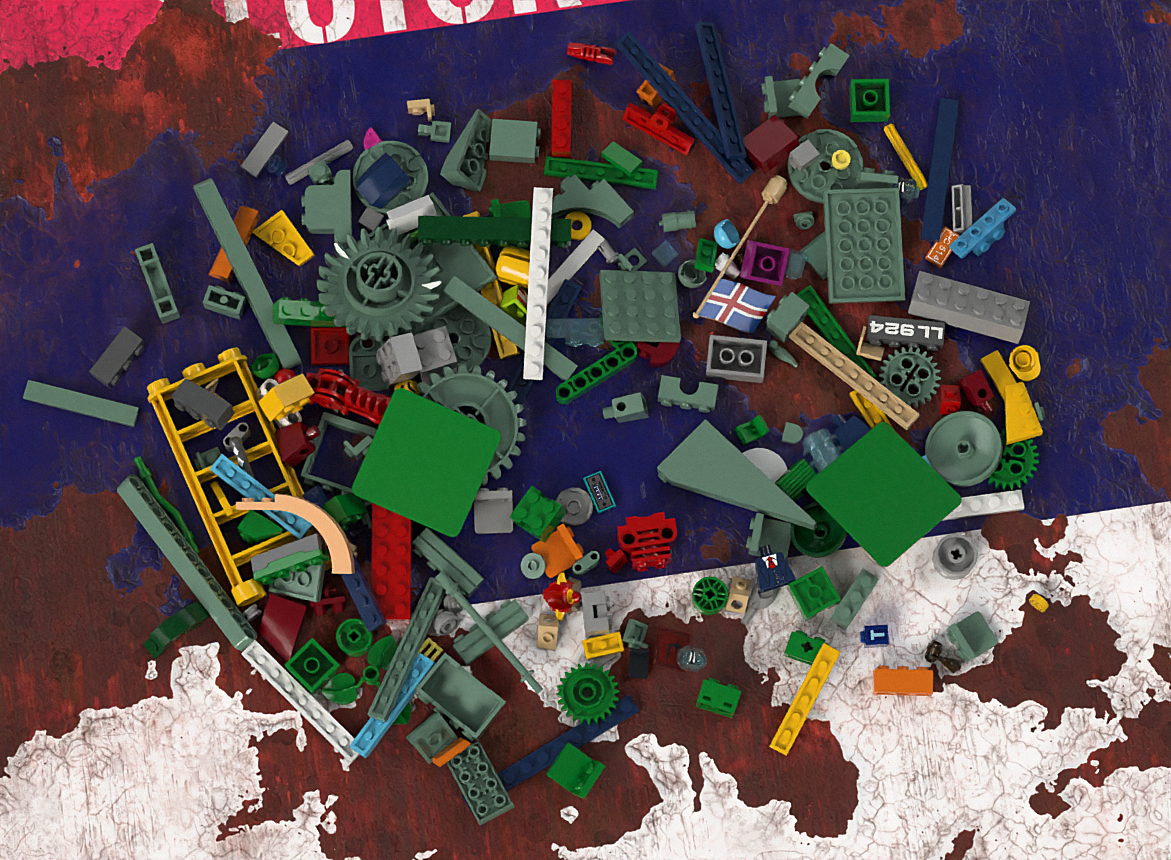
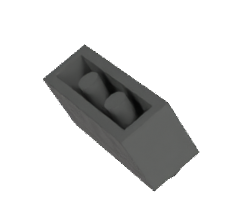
(117, 358)
(202, 404)

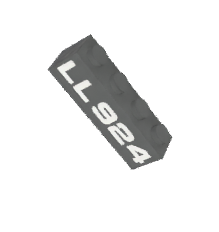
(905, 332)

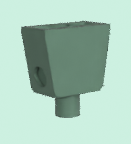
(634, 405)

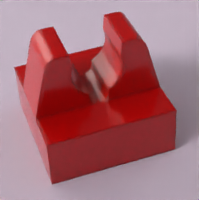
(615, 560)

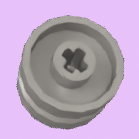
(946, 549)

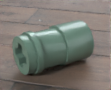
(675, 221)

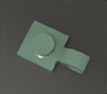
(439, 131)

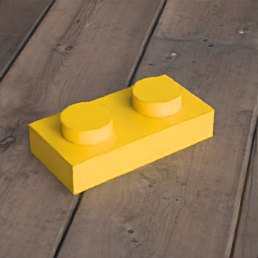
(602, 645)

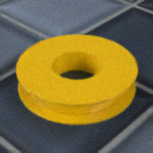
(585, 220)

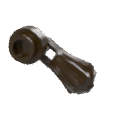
(936, 648)

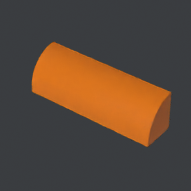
(245, 222)

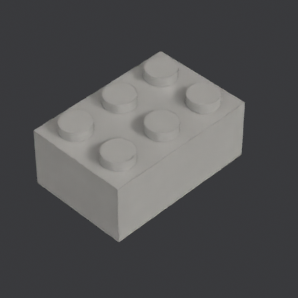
(399, 359)
(736, 359)

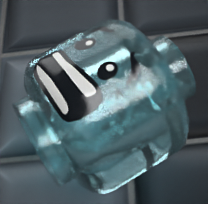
(907, 190)
(691, 658)

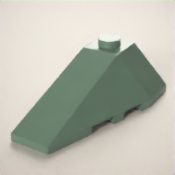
(466, 160)

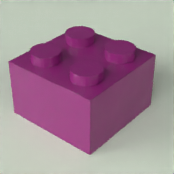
(764, 262)

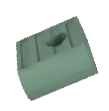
(586, 564)

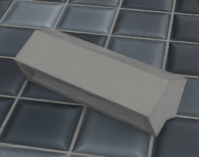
(961, 208)

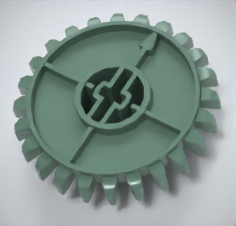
(378, 285)
(486, 403)

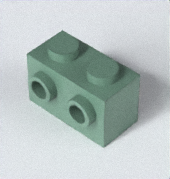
(225, 302)

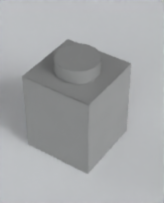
(803, 156)

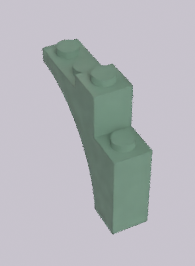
(600, 201)

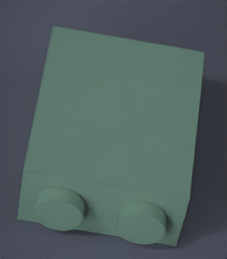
(514, 141)

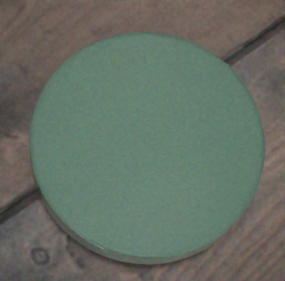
(533, 565)

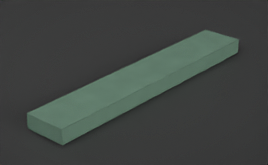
(81, 403)

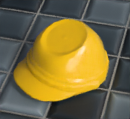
(1025, 362)

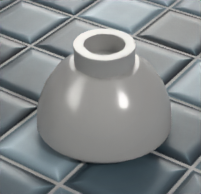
(445, 622)

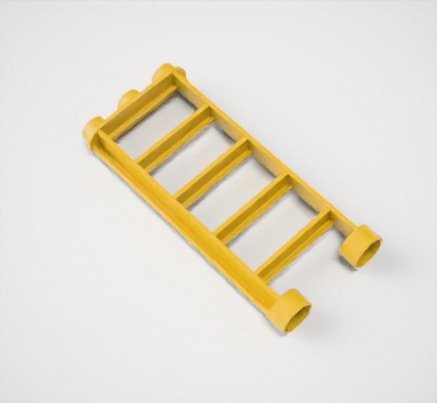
(161, 391)

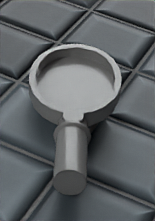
(759, 601)

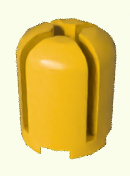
(513, 266)

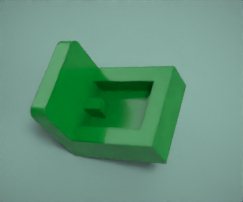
(752, 430)

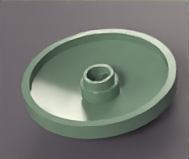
(964, 448)

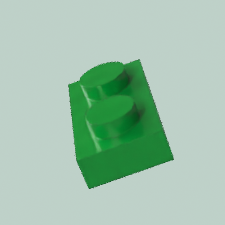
(705, 255)

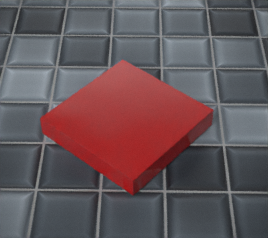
(329, 346)

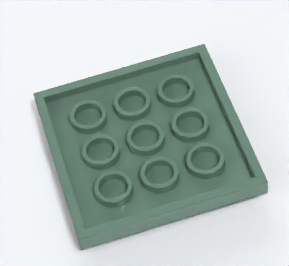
(639, 306)

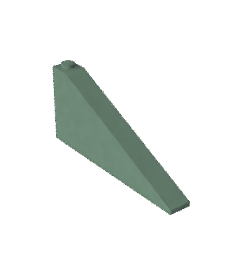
(717, 469)

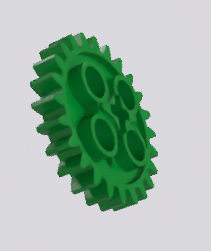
(1005, 476)

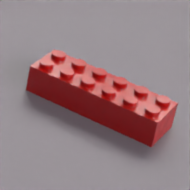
(391, 563)

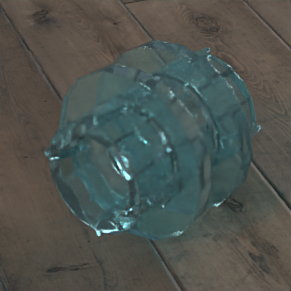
(821, 448)

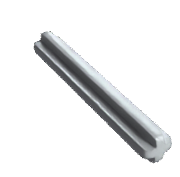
(328, 157)

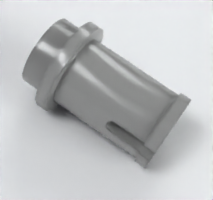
(608, 252)

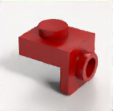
(950, 399)

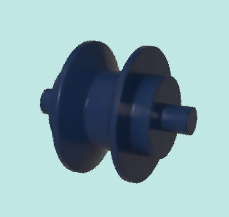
(277, 165)

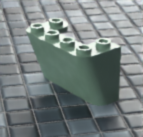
(460, 697)

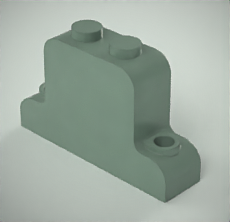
(330, 208)

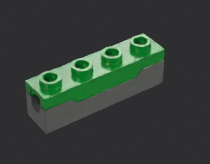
(290, 559)

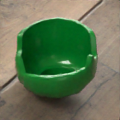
(265, 366)

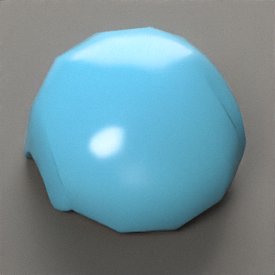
(726, 234)

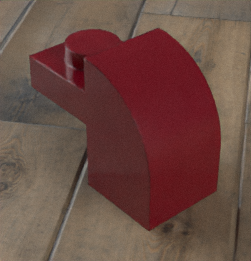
(660, 356)

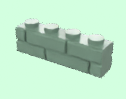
(442, 557)
(502, 623)

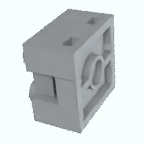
(595, 614)

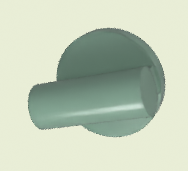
(804, 220)

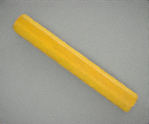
(905, 156)

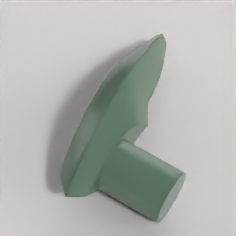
(781, 353)

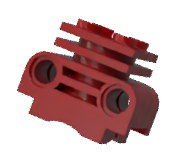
(648, 544)

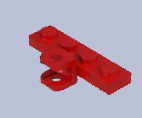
(659, 126)

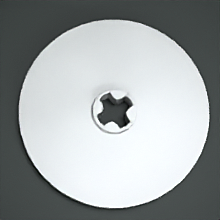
(768, 462)

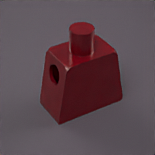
(972, 385)
(296, 442)

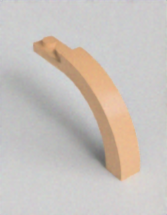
(335, 538)

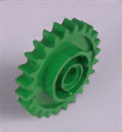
(587, 679)

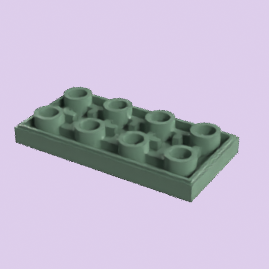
(480, 783)

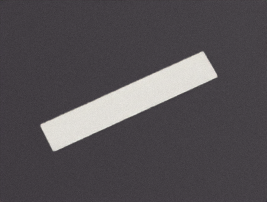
(573, 263)

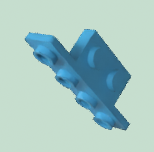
(984, 231)

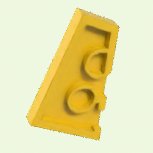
(285, 238)
(1020, 414)

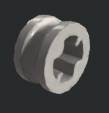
(252, 613)

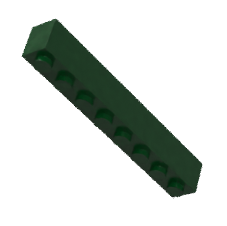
(487, 231)

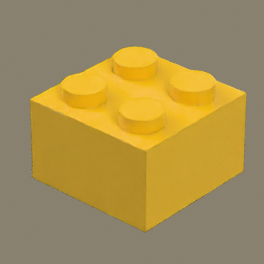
(286, 398)

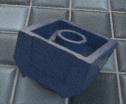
(382, 182)

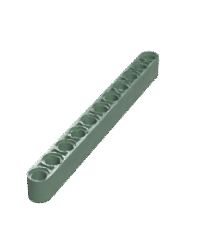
(246, 273)
(187, 562)

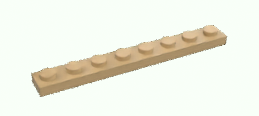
(854, 376)

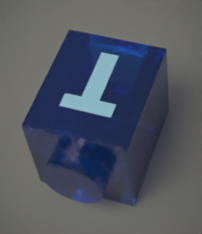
(874, 636)

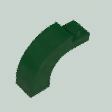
(175, 627)

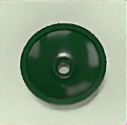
(810, 542)

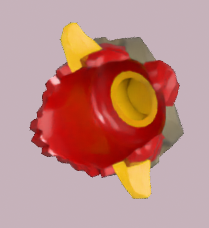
(563, 595)

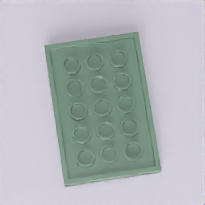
(863, 245)

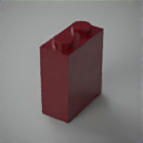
(770, 143)

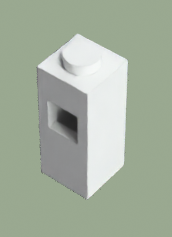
(406, 216)

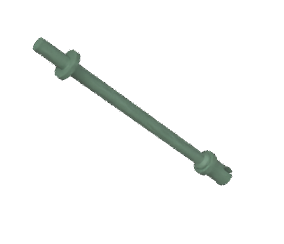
(453, 590)

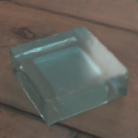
(665, 253)

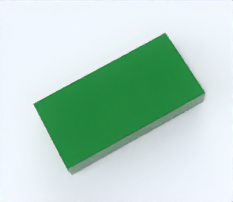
(621, 158)

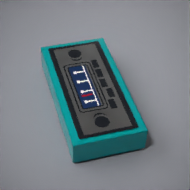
(599, 492)

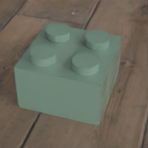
(787, 316)

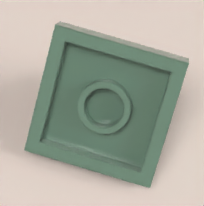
(432, 737)

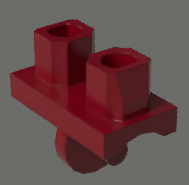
(336, 600)

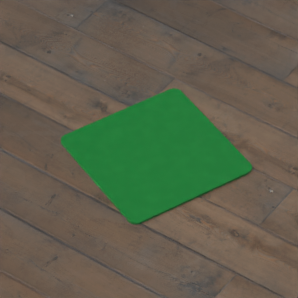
(426, 462)
(883, 494)

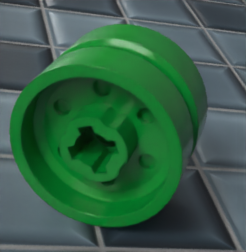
(702, 589)
(347, 631)

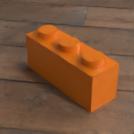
(902, 681)

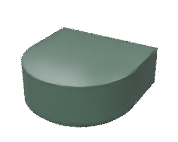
(792, 433)

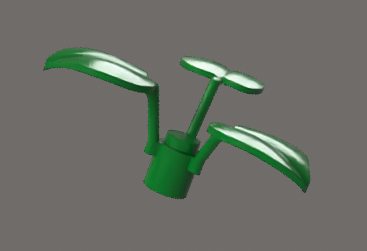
(342, 687)

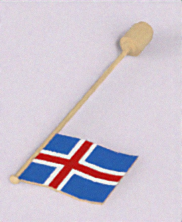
(732, 301)

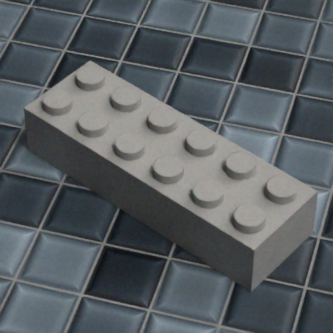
(969, 307)

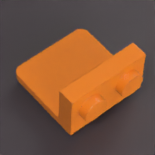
(559, 551)

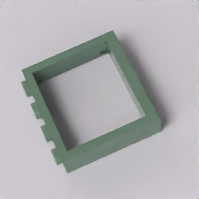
(338, 422)

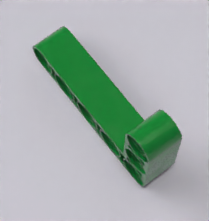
(602, 366)

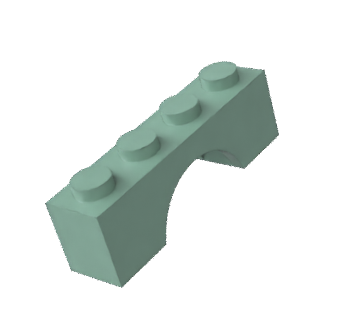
(830, 64)
(157, 283)

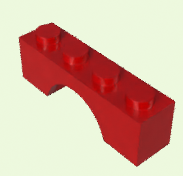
(561, 118)

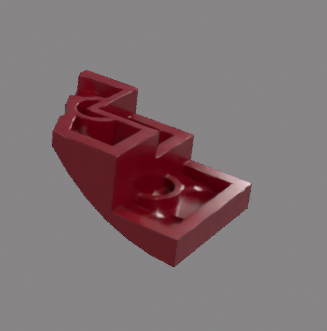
(282, 625)

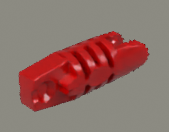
(591, 53)

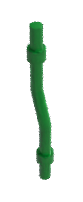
(146, 475)

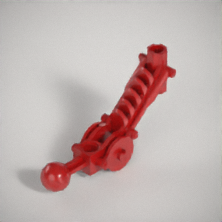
(356, 398)

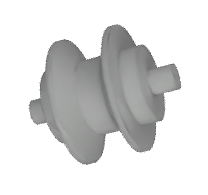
(452, 604)

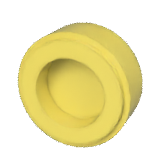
(841, 159)

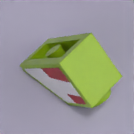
(515, 304)

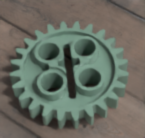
(924, 387)

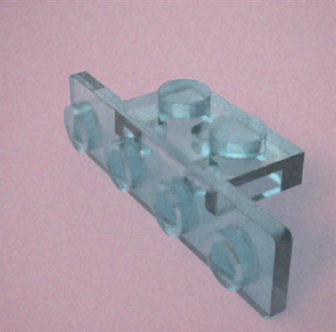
(577, 331)

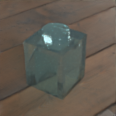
(795, 264)

